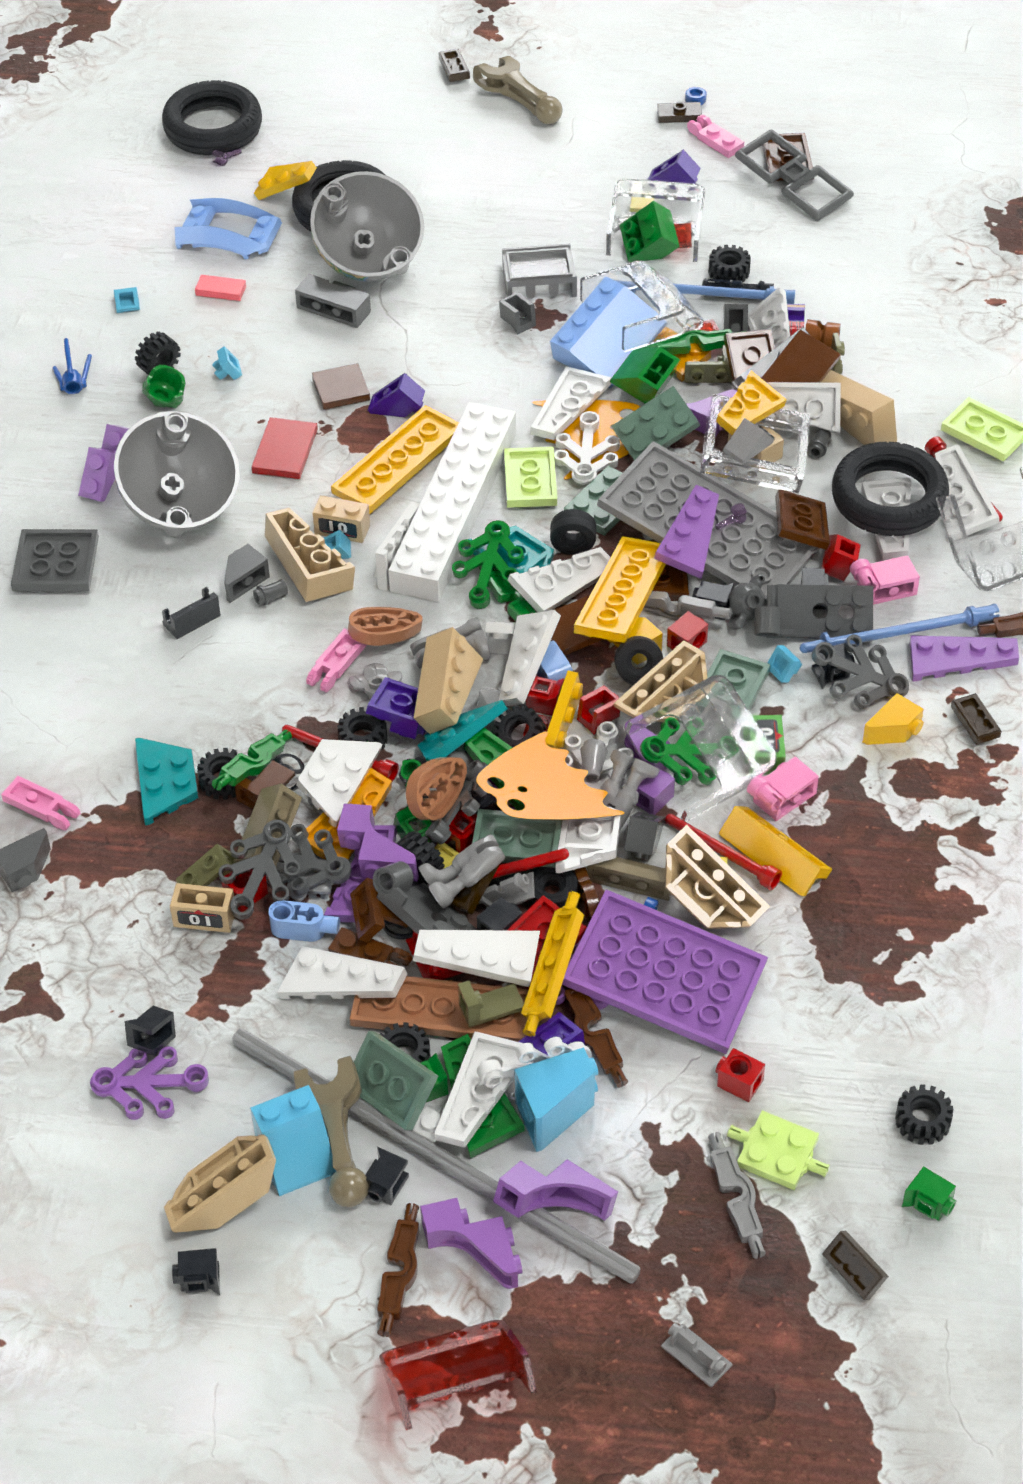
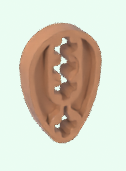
(383, 625)
(445, 775)

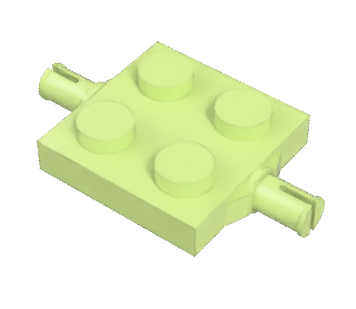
(778, 1150)

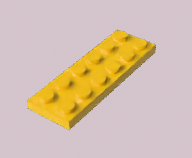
(396, 458)
(621, 591)

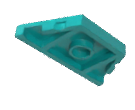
(535, 551)
(469, 723)
(165, 777)

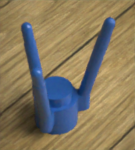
(71, 381)

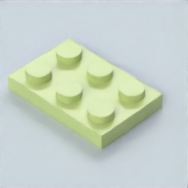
(984, 429)
(530, 477)

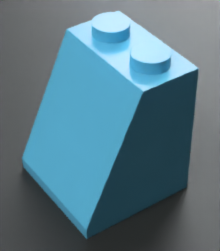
(555, 1094)
(296, 1137)

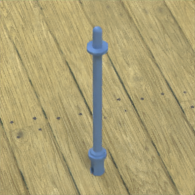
(729, 292)
(970, 616)

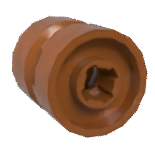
(822, 332)

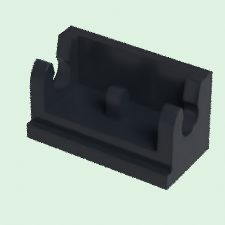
(193, 615)

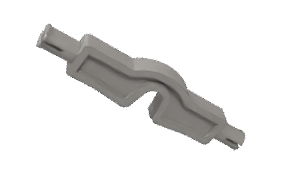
(705, 609)
(741, 1208)

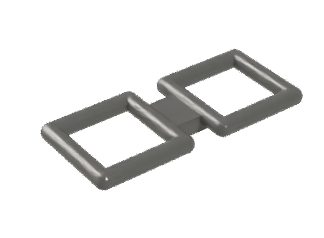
(795, 174)

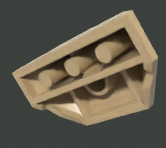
(672, 675)
(709, 885)
(222, 1185)

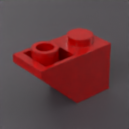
(840, 556)

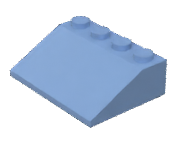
(594, 332)

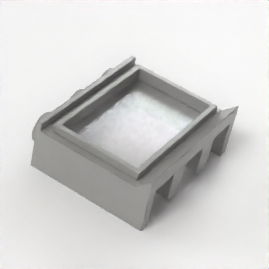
(539, 266)

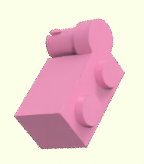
(889, 578)
(783, 788)

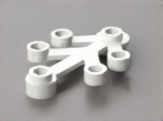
(584, 471)
(608, 734)
(492, 1073)

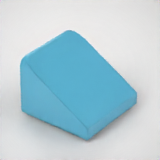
(126, 299)
(340, 542)

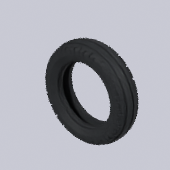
(210, 94)
(305, 193)
(888, 519)

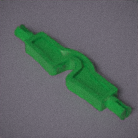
(682, 344)
(508, 593)
(257, 760)

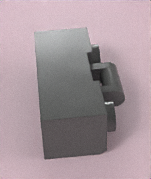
(333, 300)

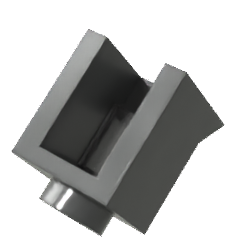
(518, 312)

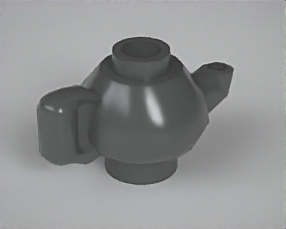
(744, 600)

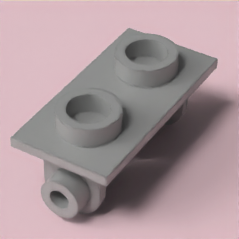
(514, 890)
(696, 1354)

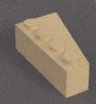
(864, 411)
(306, 557)
(445, 679)

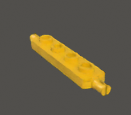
(552, 964)

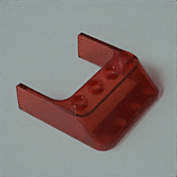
(452, 1364)

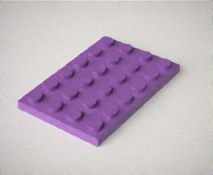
(665, 971)

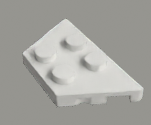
(336, 774)
(588, 841)

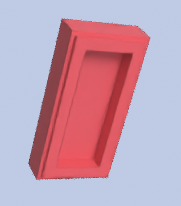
(220, 287)

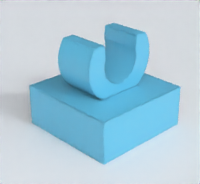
(226, 364)
(784, 664)

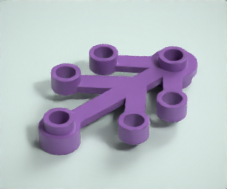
(146, 1080)

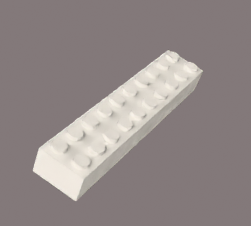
(452, 502)

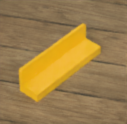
(772, 847)

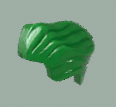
(164, 386)

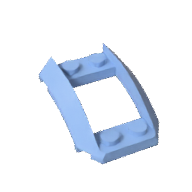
(200, 234)

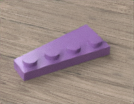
(690, 533)
(949, 654)
(342, 903)

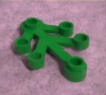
(487, 559)
(656, 750)

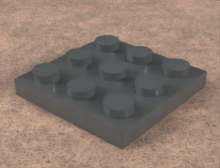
(55, 560)

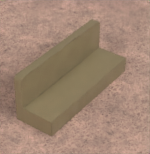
(272, 804)
(630, 876)

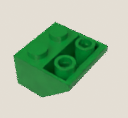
(649, 233)
(645, 372)

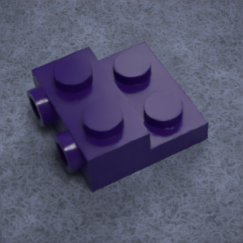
(396, 704)

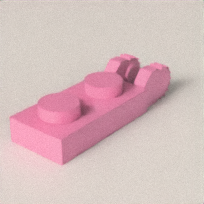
(715, 136)
(335, 660)
(40, 802)

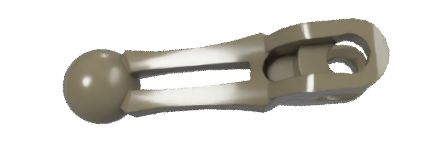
(510, 83)
(348, 1183)

